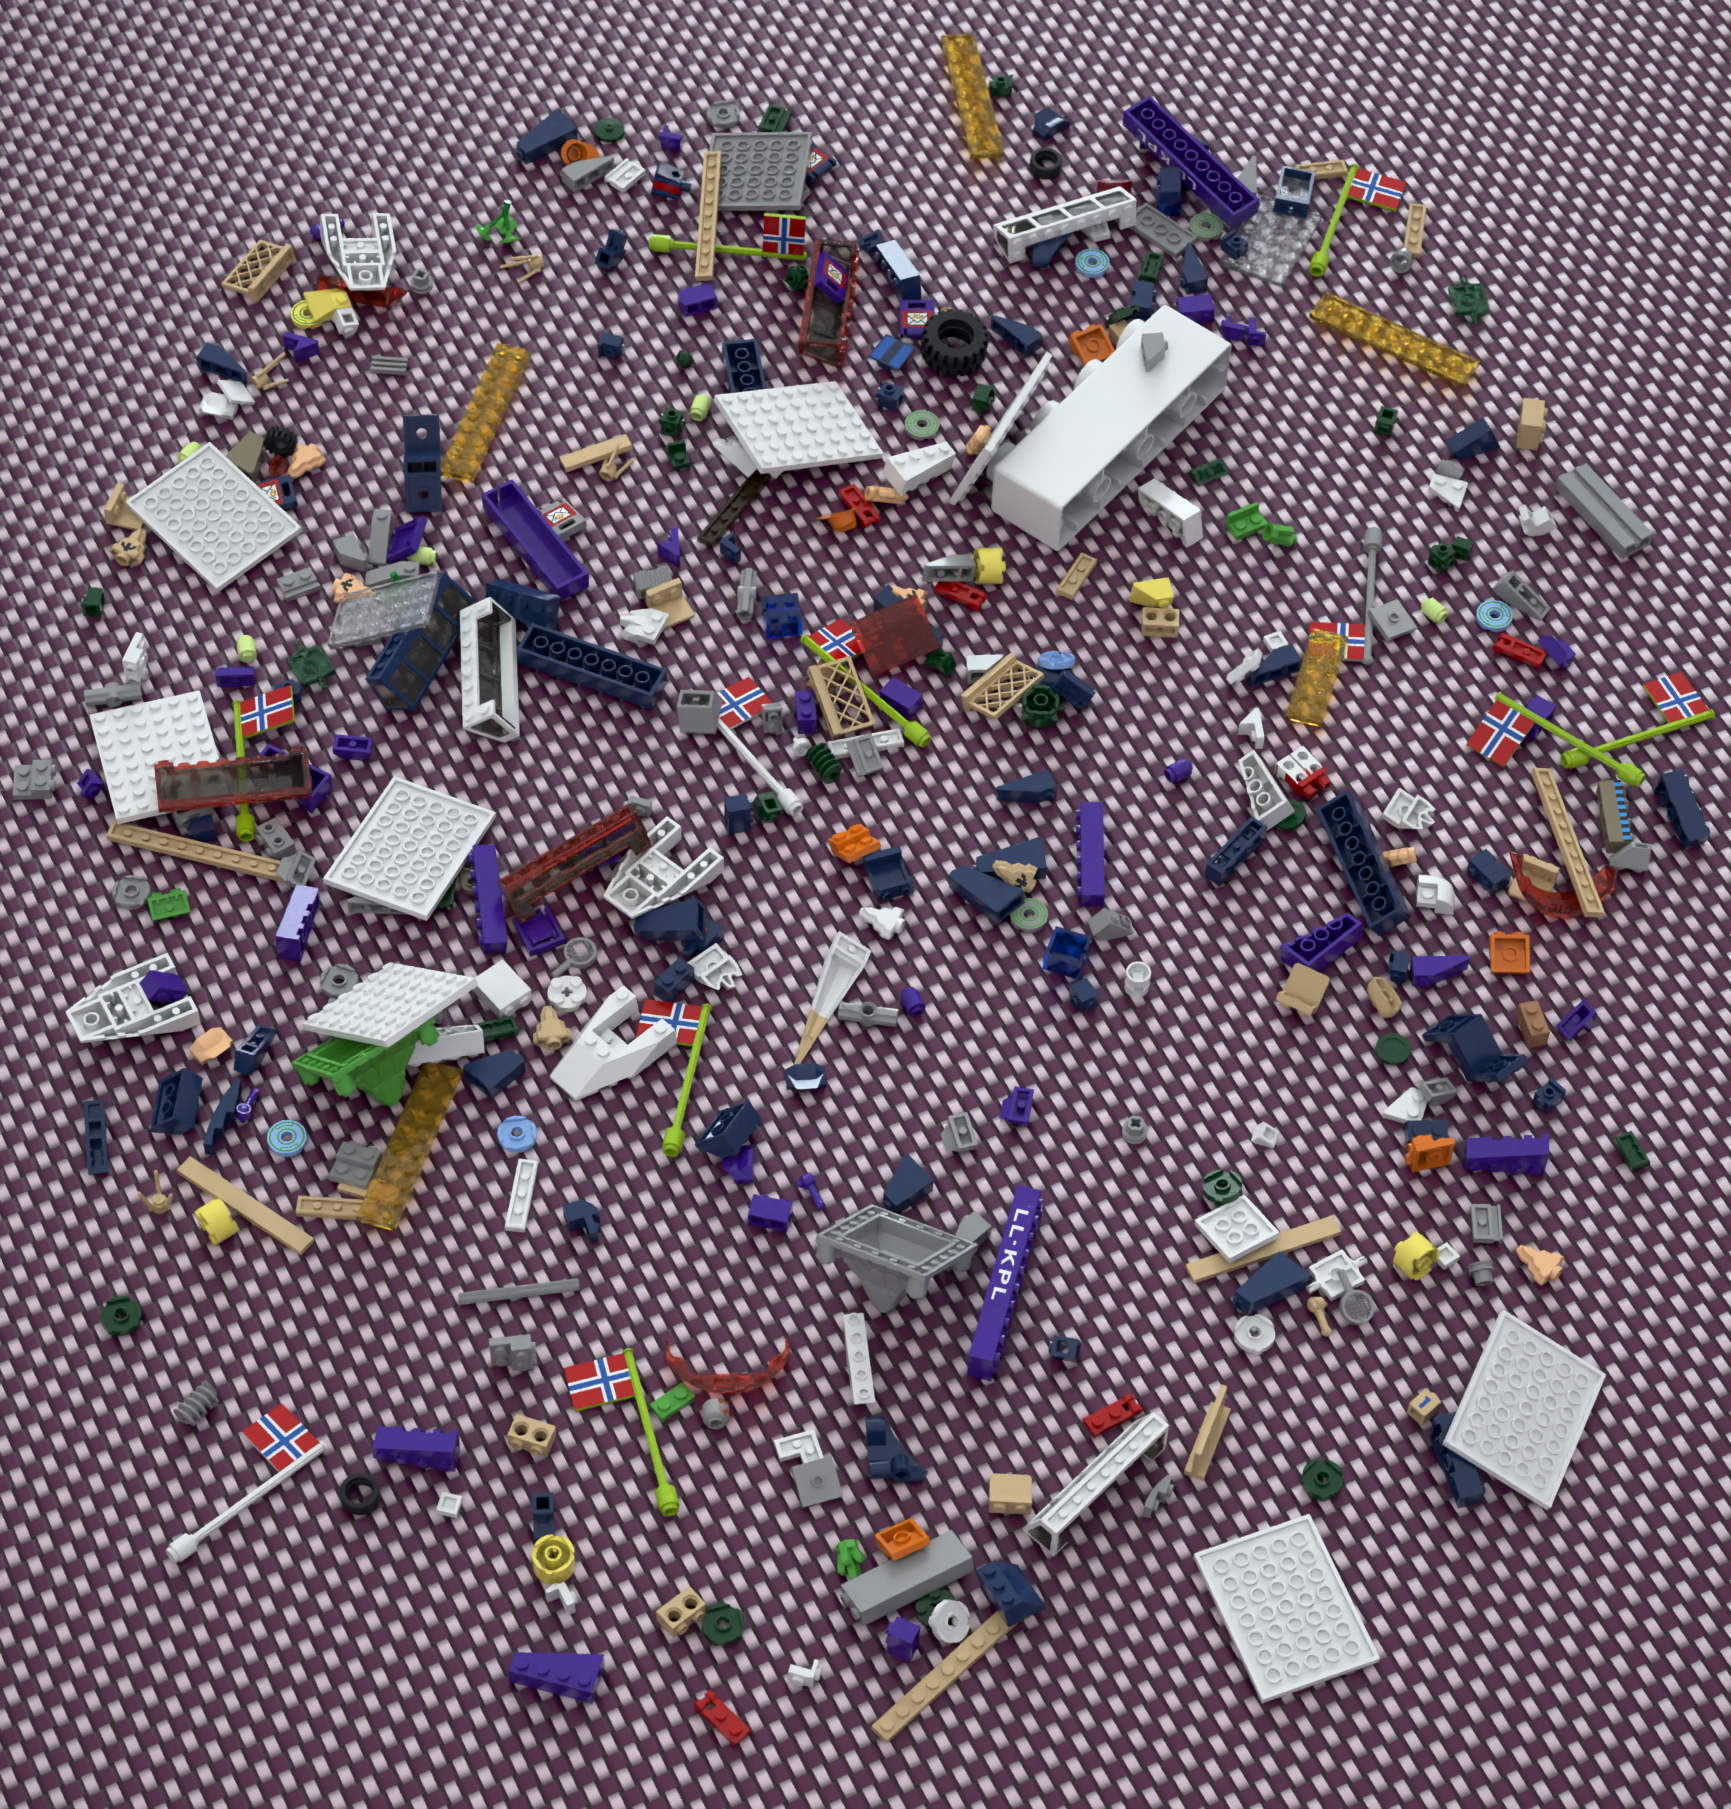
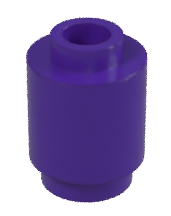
(1178, 770)
(912, 1001)

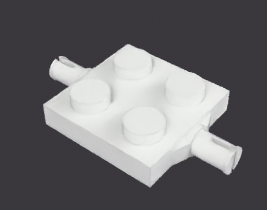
(1326, 1274)

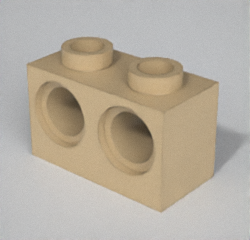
(1160, 622)
(534, 1430)
(677, 1609)

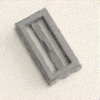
(387, 363)

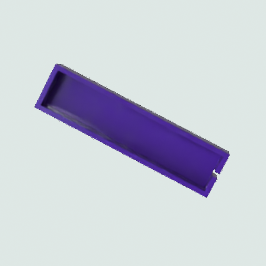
(535, 540)

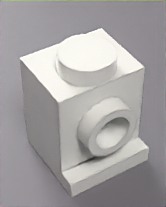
(345, 321)

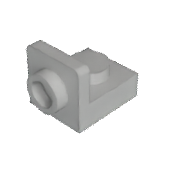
(641, 806)

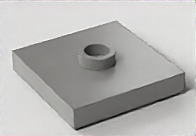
(1392, 620)
(816, 1481)

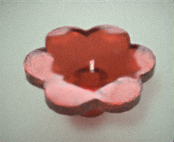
(278, 466)

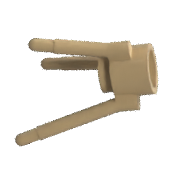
(533, 262)
(261, 379)
(609, 470)
(159, 1202)

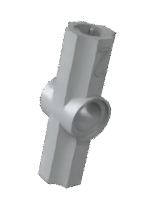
(746, 594)
(112, 694)
(858, 1013)

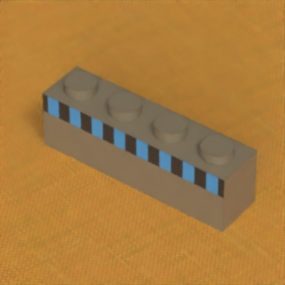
(1613, 815)

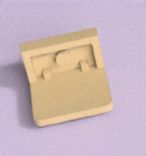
(1541, 874)
(1303, 990)
(1010, 1494)

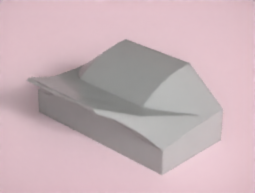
(296, 868)
(1437, 1091)
(959, 1133)

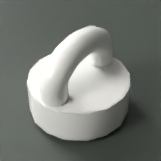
(801, 746)

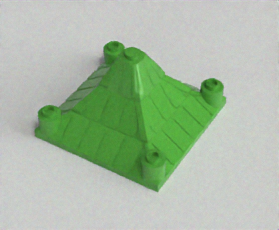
(370, 1067)

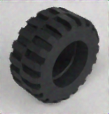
(948, 359)

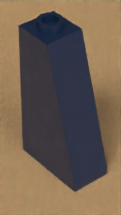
(546, 137)
(1024, 853)
(986, 893)
(673, 922)
(1270, 1284)

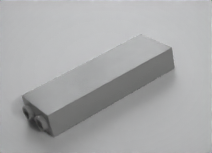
(1604, 511)
(906, 1578)

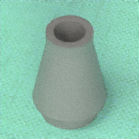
(1447, 469)

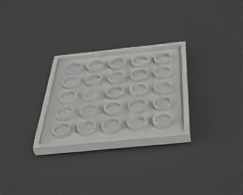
(762, 170)

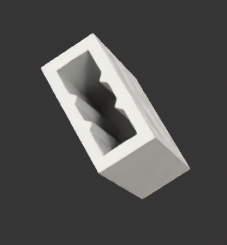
(502, 990)

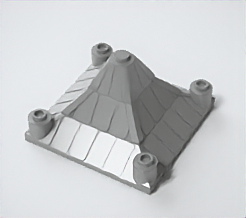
(892, 1253)

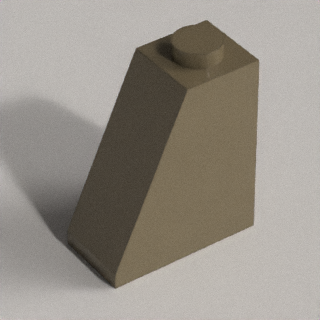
(248, 455)

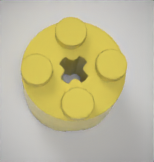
(989, 565)
(216, 1220)
(1415, 1256)
(553, 1559)

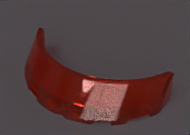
(381, 298)
(1561, 904)
(728, 1382)

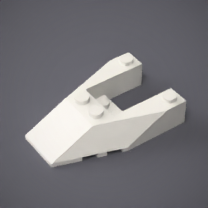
(360, 261)
(655, 880)
(123, 1011)
(601, 1057)

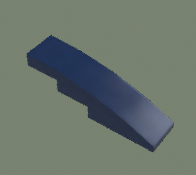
(223, 1114)
(96, 1137)

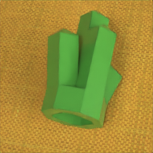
(1279, 534)
(849, 1558)

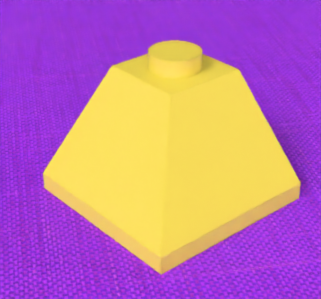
(325, 302)
(1152, 593)

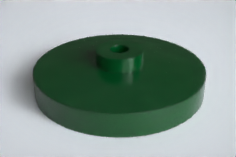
(609, 130)
(1295, 819)
(1393, 1049)

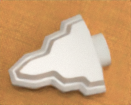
(884, 920)

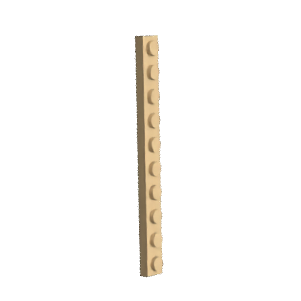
(708, 216)
(1567, 842)
(194, 850)
(941, 1677)

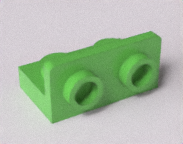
(1245, 521)
(168, 905)

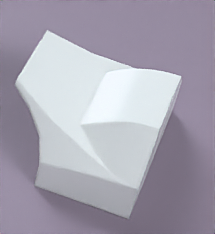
(218, 405)

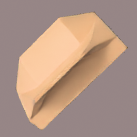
(210, 1045)

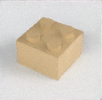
(1531, 424)

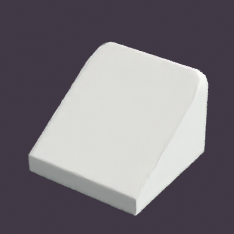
(1265, 1135)

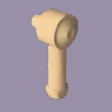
(1317, 1305)

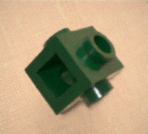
(797, 277)
(672, 422)
(1441, 557)

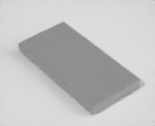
(1162, 231)

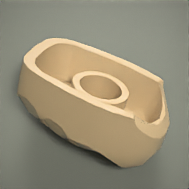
(1384, 997)

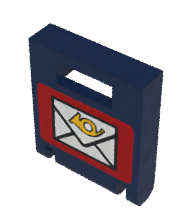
(819, 163)
(274, 489)

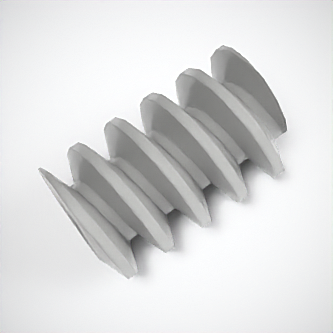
(196, 1403)

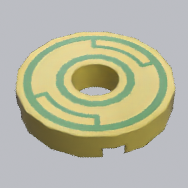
(301, 321)

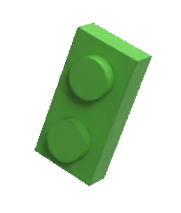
(672, 1402)

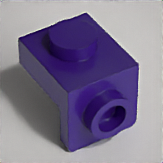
(670, 140)
(1232, 330)
(1254, 337)
(90, 784)

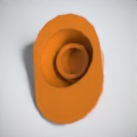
(577, 150)
(841, 520)

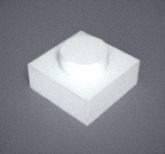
(1274, 641)
(1447, 1256)
(449, 1504)

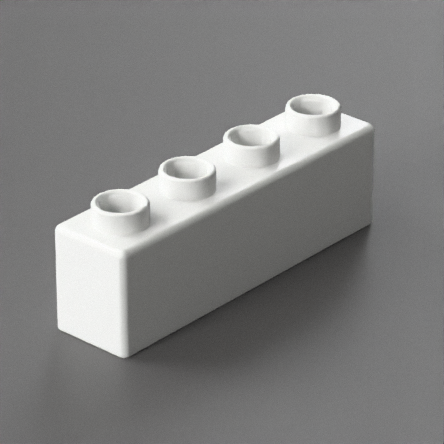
(1107, 428)

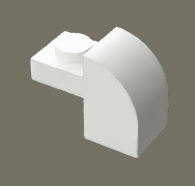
(1538, 522)

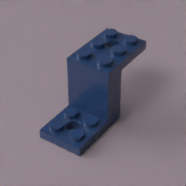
(422, 463)
(1475, 1048)

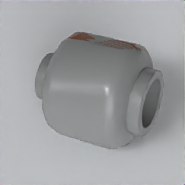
(715, 1413)

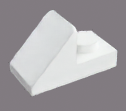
(1253, 725)

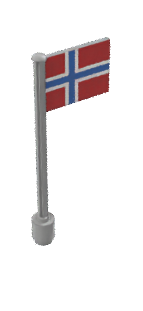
(1360, 635)

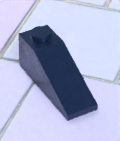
(1193, 275)
(1017, 334)
(219, 362)
(1278, 664)
(1031, 789)
(253, 1050)

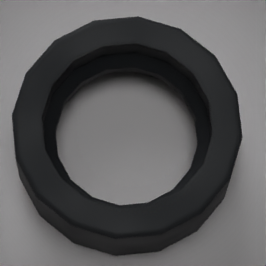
(1045, 172)
(359, 1508)

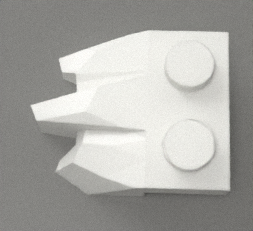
(643, 625)
(1408, 812)
(715, 968)

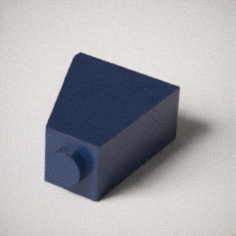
(1473, 441)
(495, 1072)
(907, 1186)

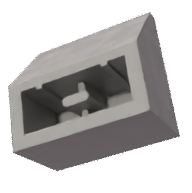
(698, 711)

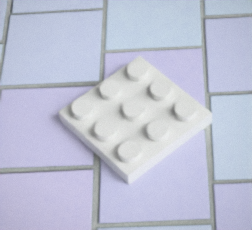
(1237, 1229)

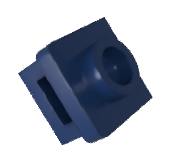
(870, 241)
(729, 549)

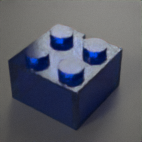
(1169, 191)
(781, 615)
(1067, 952)

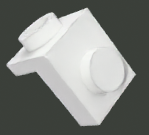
(561, 1591)
(801, 1676)

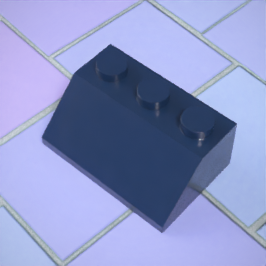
(177, 1103)
(729, 1130)
(1009, 1591)

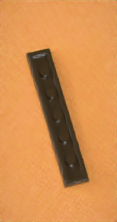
(733, 508)

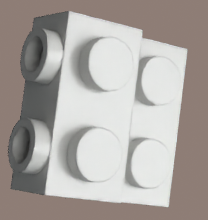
(135, 660)

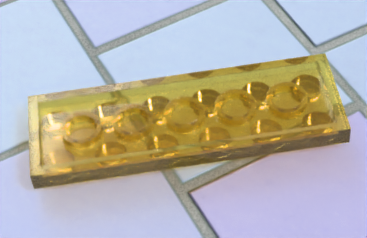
(1317, 677)

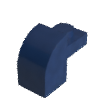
(613, 252)
(581, 1215)
(543, 1514)

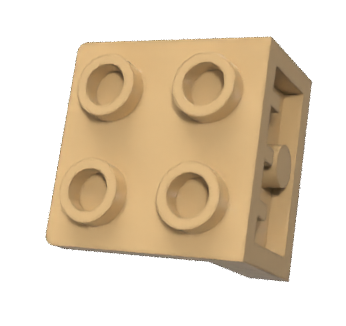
(118, 513)
(670, 600)

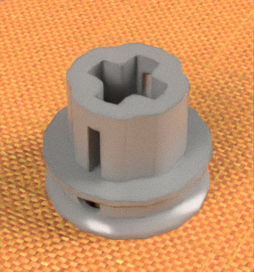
(1398, 264)
(421, 281)
(1134, 1134)
(1482, 1272)

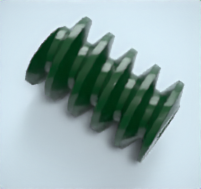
(824, 762)

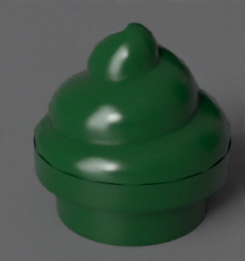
(684, 358)

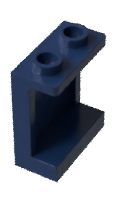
(887, 874)

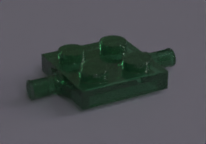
(1468, 299)
(310, 666)

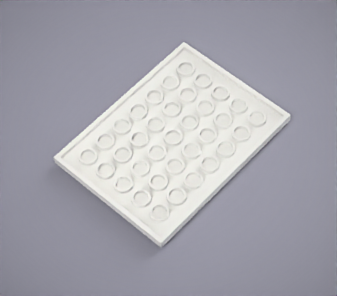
(798, 427)
(1002, 429)
(213, 516)
(139, 737)
(409, 848)
(389, 1004)
(1524, 1409)
(1286, 1608)

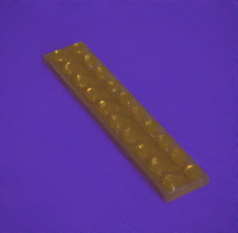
(972, 96)
(1394, 339)
(484, 412)
(409, 1145)

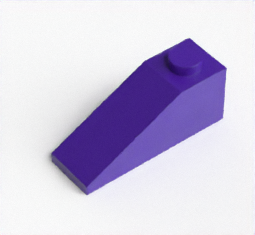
(1434, 969)

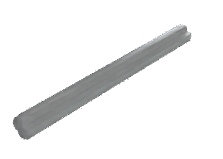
(518, 1291)

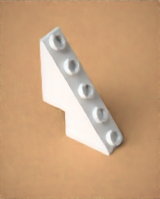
(738, 456)
(858, 1359)

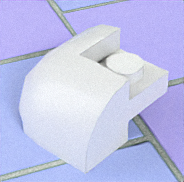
(1435, 893)

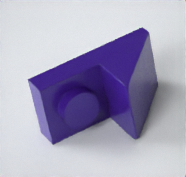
(301, 346)
(670, 549)
(1579, 1018)

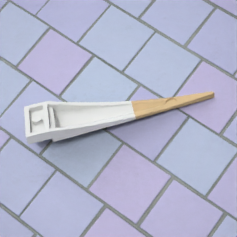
(840, 969)

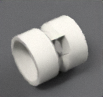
(1137, 979)

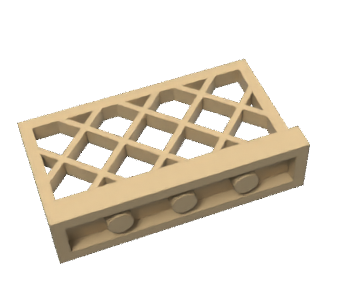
(268, 274)
(994, 681)
(825, 702)
(1208, 1437)

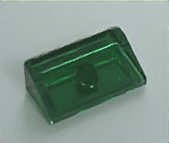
(1208, 472)

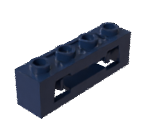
(1235, 851)

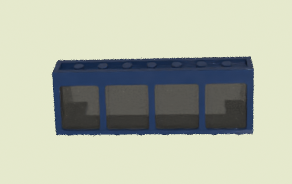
(415, 656)

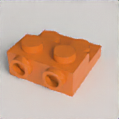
(1091, 344)
(853, 843)
(1509, 953)
(1428, 1154)
(901, 1539)

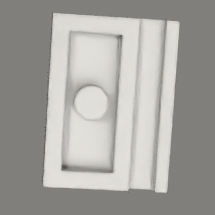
(625, 175)

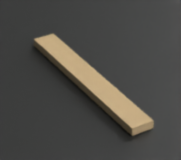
(245, 1205)
(1287, 1242)

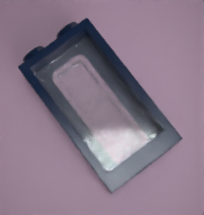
(1294, 192)

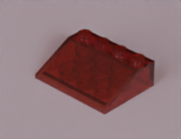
(894, 635)

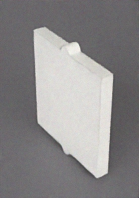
(235, 392)

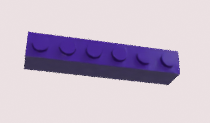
(1091, 854)
(488, 899)

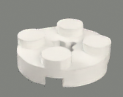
(567, 983)
(1252, 1344)
(939, 1621)

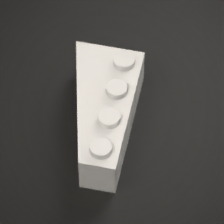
(918, 466)
(1172, 511)
(1265, 795)
(451, 1045)

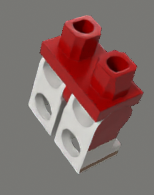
(1302, 773)

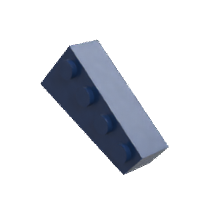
(1460, 1473)

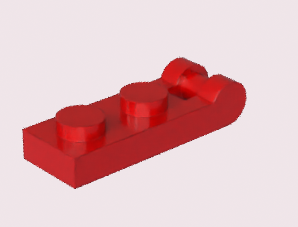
(854, 498)
(961, 593)
(1520, 650)
(1112, 1415)
(722, 1718)

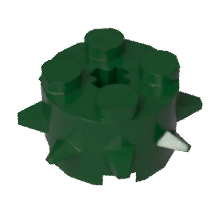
(1040, 707)

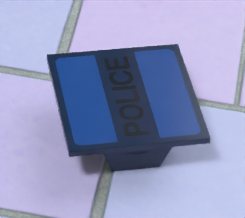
(891, 353)

